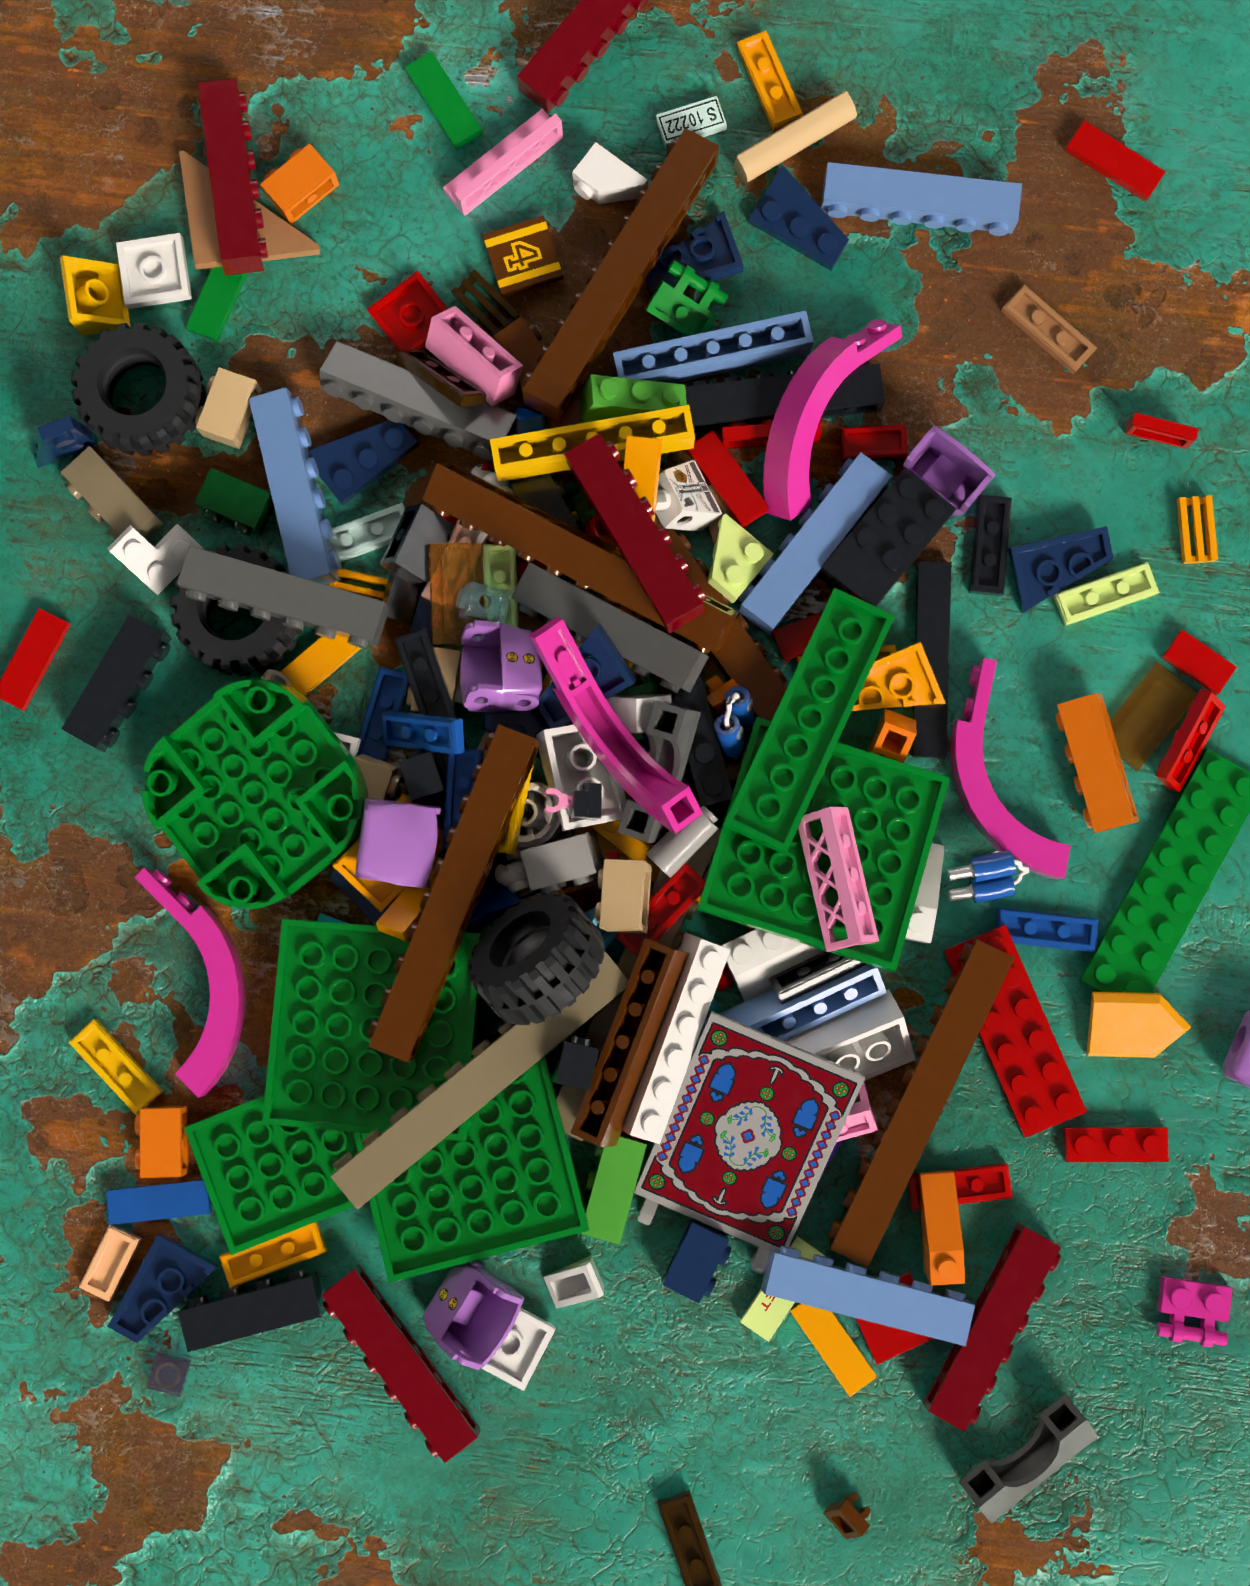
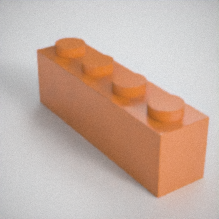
(1097, 763)

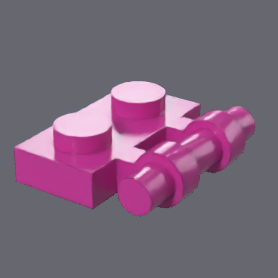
(1197, 1300)

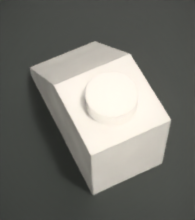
(606, 177)

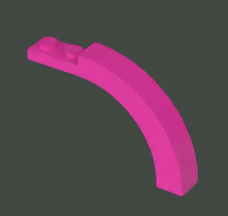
(801, 409)
(630, 765)
(977, 795)
(225, 984)

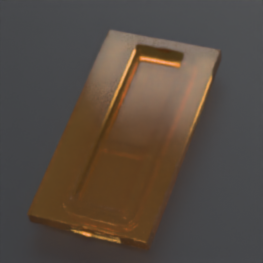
(450, 569)
(1149, 714)

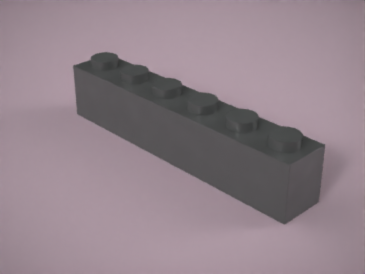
(409, 400)
(282, 596)
(635, 640)

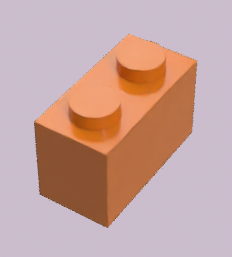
(299, 183)
(162, 1142)

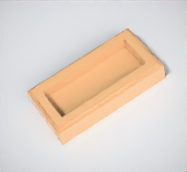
(110, 1262)

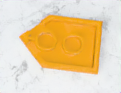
(1132, 1024)

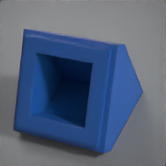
(529, 421)

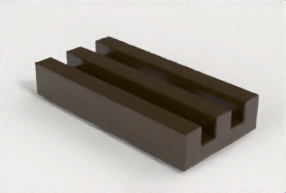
(467, 285)

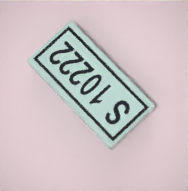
(699, 117)

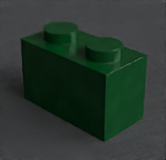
(234, 502)

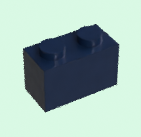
(696, 1261)

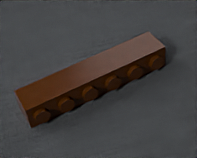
(629, 1043)

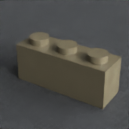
(108, 495)

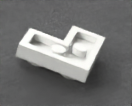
(152, 564)

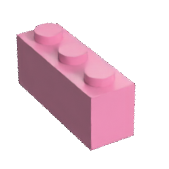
(473, 355)

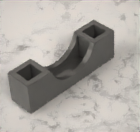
(670, 739)
(1004, 1482)

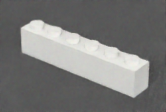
(676, 1039)

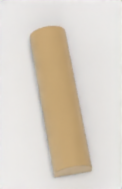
(795, 137)

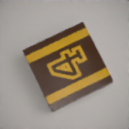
(523, 256)

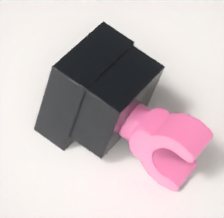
(581, 804)

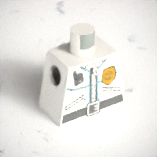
(685, 499)

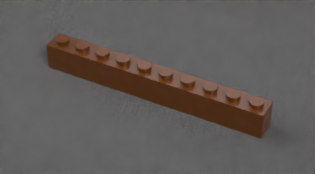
(620, 275)
(562, 550)
(454, 893)
(920, 1101)

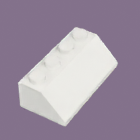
(760, 956)
(862, 1039)

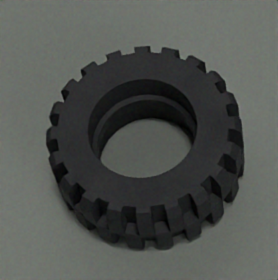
(109, 360)
(225, 655)
(536, 958)

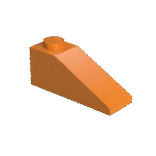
(893, 736)
(941, 1229)

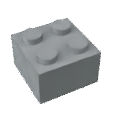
(563, 860)

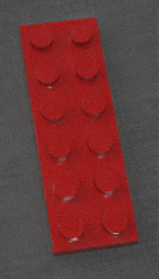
(1024, 1046)

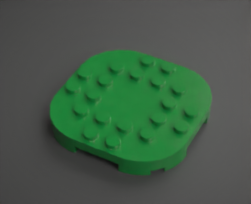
(255, 793)

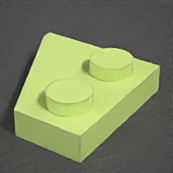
(735, 559)

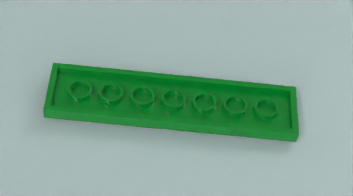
(809, 721)
(1172, 878)

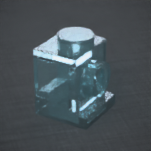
(471, 609)

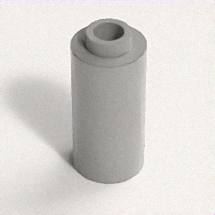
(675, 849)

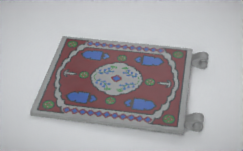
(748, 1135)

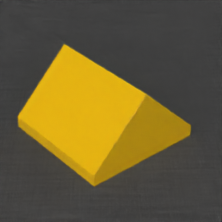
(93, 295)

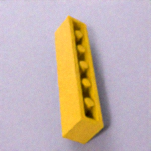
(544, 450)

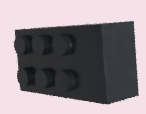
(887, 539)

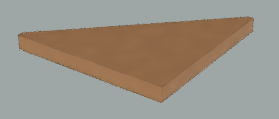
(281, 238)

